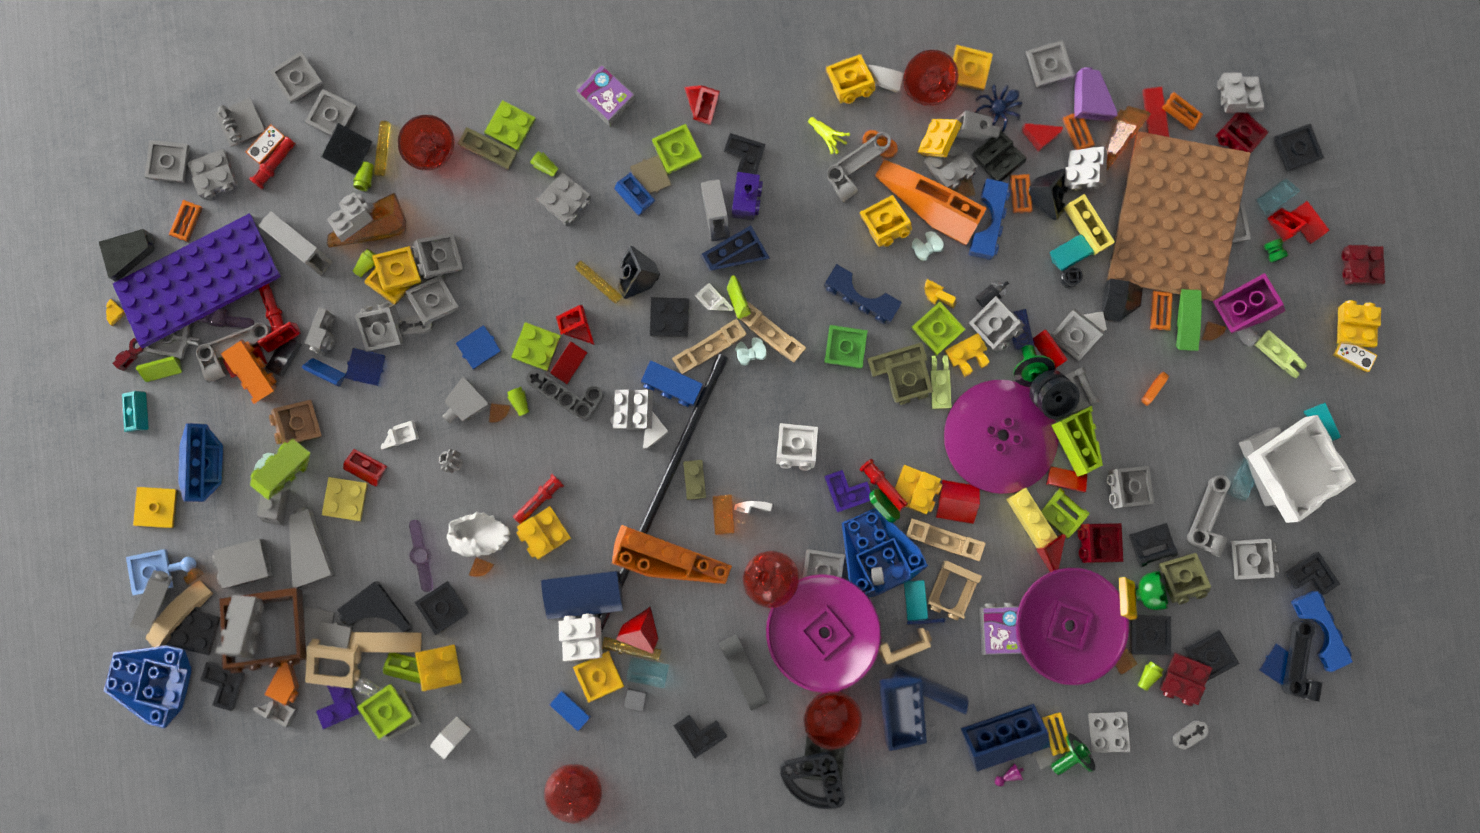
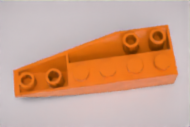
(933, 202)
(665, 560)

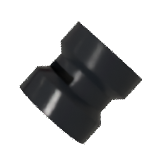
(1071, 277)

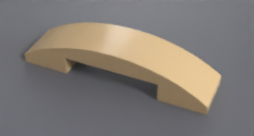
(772, 334)
(709, 347)
(945, 540)
(176, 612)
(386, 641)

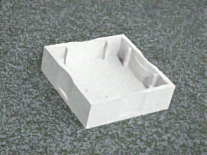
(1301, 469)

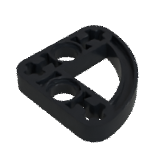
(818, 768)

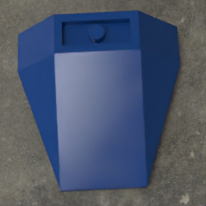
(876, 543)
(150, 682)

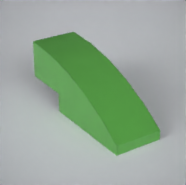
(1189, 320)

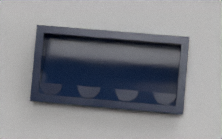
(582, 595)
(935, 690)
(903, 712)

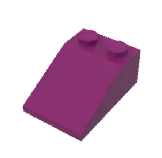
(1249, 304)

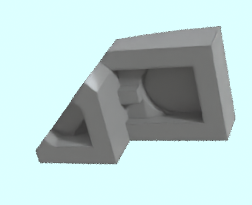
(277, 712)

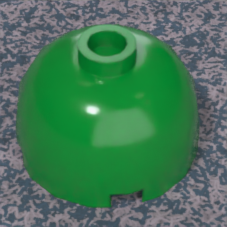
(1152, 591)

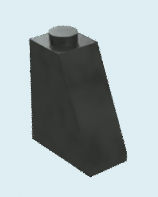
(126, 252)

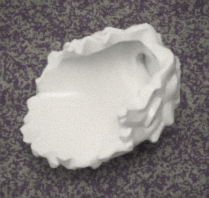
(477, 535)

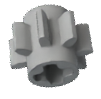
(450, 461)

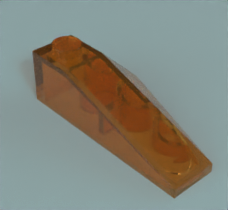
(1125, 127)
(386, 223)

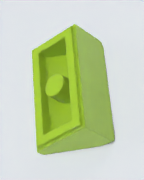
(738, 298)
(159, 369)
(401, 667)

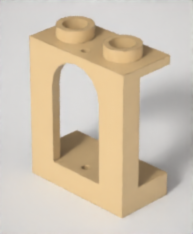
(960, 609)
(350, 656)
(889, 657)

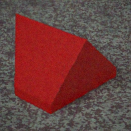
(703, 102)
(575, 324)
(1052, 552)
(640, 631)

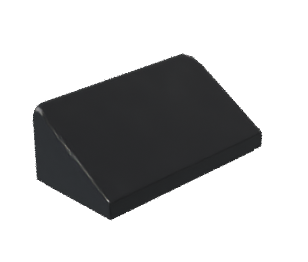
(283, 357)

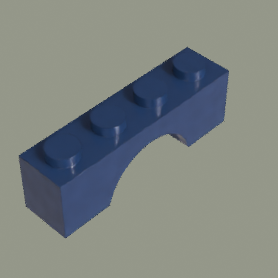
(841, 283)

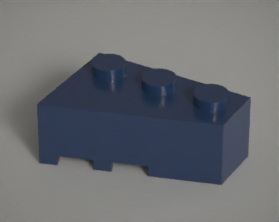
(736, 250)

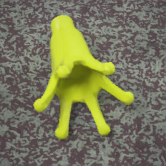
(828, 134)

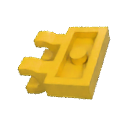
(967, 350)

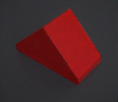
(1041, 134)
(1286, 223)

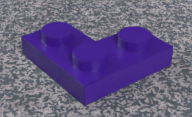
(842, 495)
(342, 709)

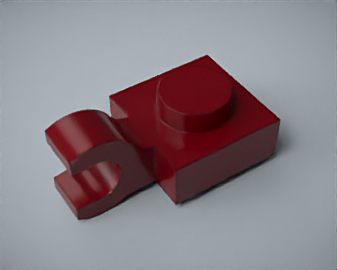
(127, 357)

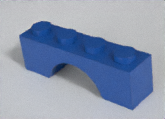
(994, 197)
(1333, 651)

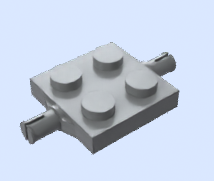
(174, 344)

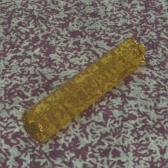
(382, 148)
(598, 282)

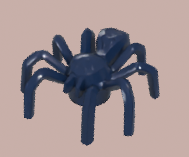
(1000, 106)

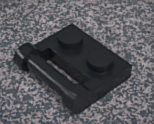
(1151, 538)

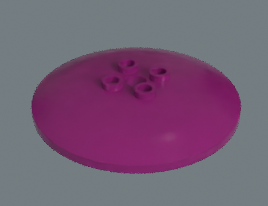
(974, 441)
(1097, 632)
(807, 656)

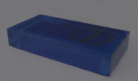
(1026, 336)

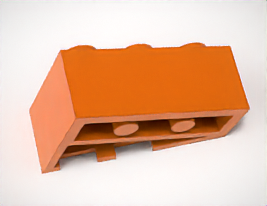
(249, 370)

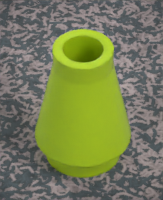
(543, 163)
(364, 177)
(364, 263)
(518, 400)
(1150, 675)

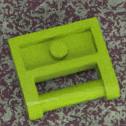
(1059, 518)

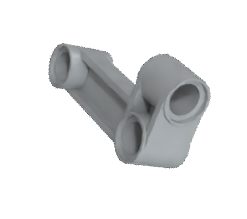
(854, 161)
(212, 366)
(1206, 517)

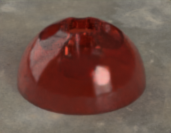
(924, 71)
(425, 133)
(780, 579)
(841, 725)
(583, 789)

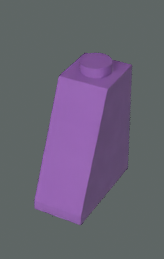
(1092, 96)

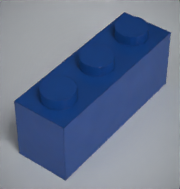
(671, 384)

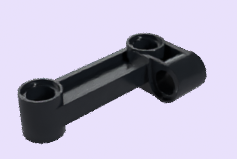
(1298, 663)

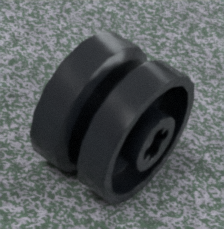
(1054, 394)

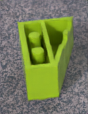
(1079, 441)
(280, 469)

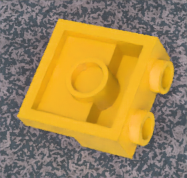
(851, 79)
(886, 221)
(1358, 324)
(918, 489)
(543, 533)

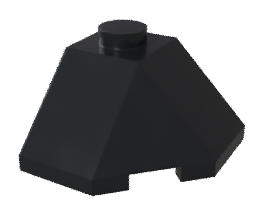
(1048, 193)
(638, 273)
(1120, 299)

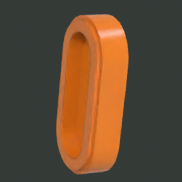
(890, 153)
(1154, 388)

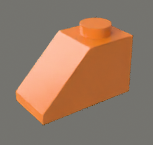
(284, 685)

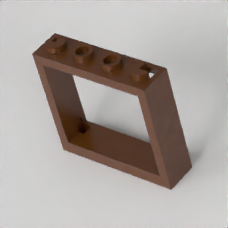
(269, 597)

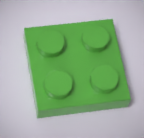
(845, 346)

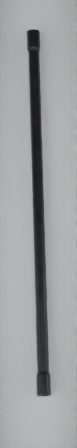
(716, 370)

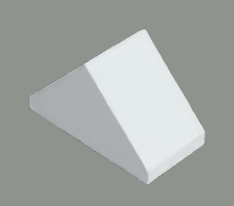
(655, 434)
(450, 737)

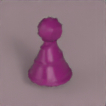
(1011, 775)

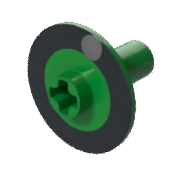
(1031, 366)
(1079, 754)

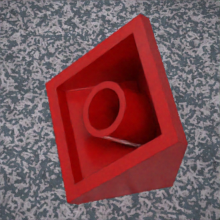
(958, 502)

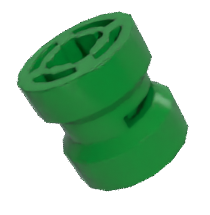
(1275, 246)

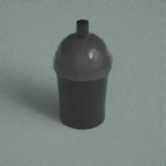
(994, 289)

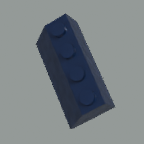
(1005, 737)

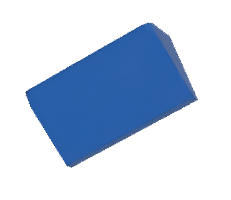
(634, 193)
(324, 371)
(570, 710)

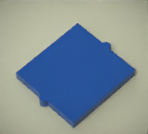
(478, 347)

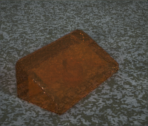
(723, 514)

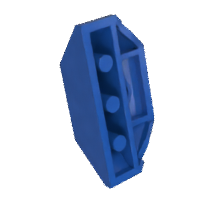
(199, 463)

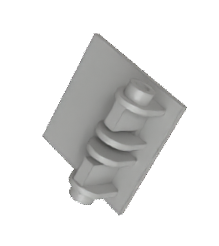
(239, 121)
(1109, 732)

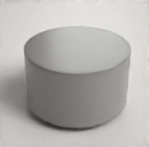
(877, 576)

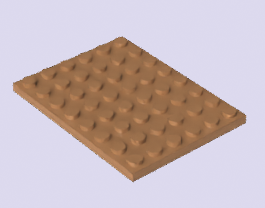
(1178, 215)

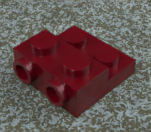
(1241, 133)
(1363, 265)
(1101, 543)
(1185, 679)

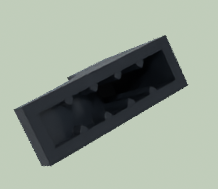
(374, 603)

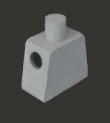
(976, 127)
(464, 402)
(274, 509)

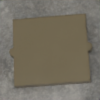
(651, 174)

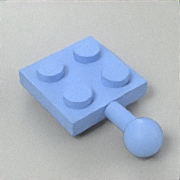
(142, 565)

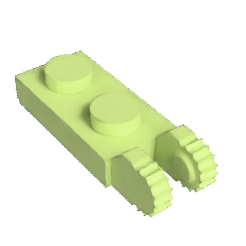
(1280, 353)
(940, 384)

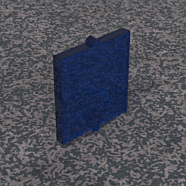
(365, 367)
(925, 621)
(1275, 664)

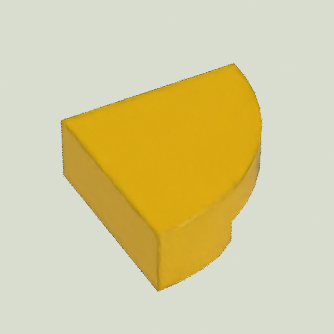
(931, 290)
(947, 299)
(113, 312)

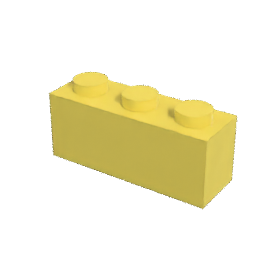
(1089, 224)
(1031, 518)

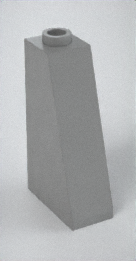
(296, 243)
(1249, 446)
(308, 553)

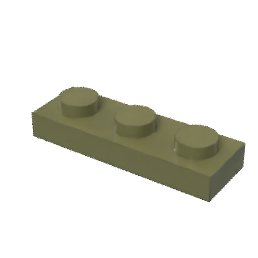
(487, 148)
(878, 362)

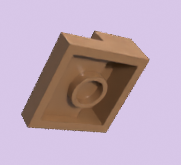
(295, 422)

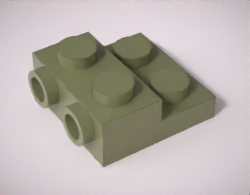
(909, 379)
(1185, 578)

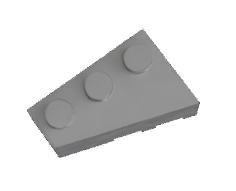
(242, 627)

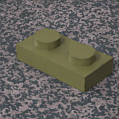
(694, 479)

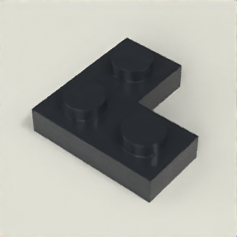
(748, 150)
(1313, 569)
(227, 682)
(697, 740)

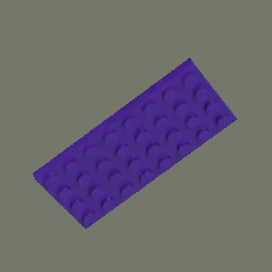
(196, 280)

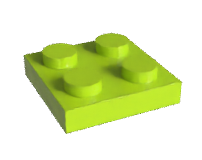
(510, 125)
(676, 148)
(938, 328)
(536, 346)
(384, 711)

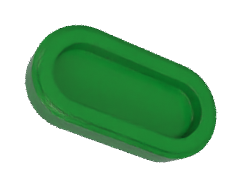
(884, 505)

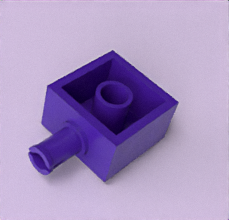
(745, 196)

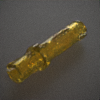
(621, 647)

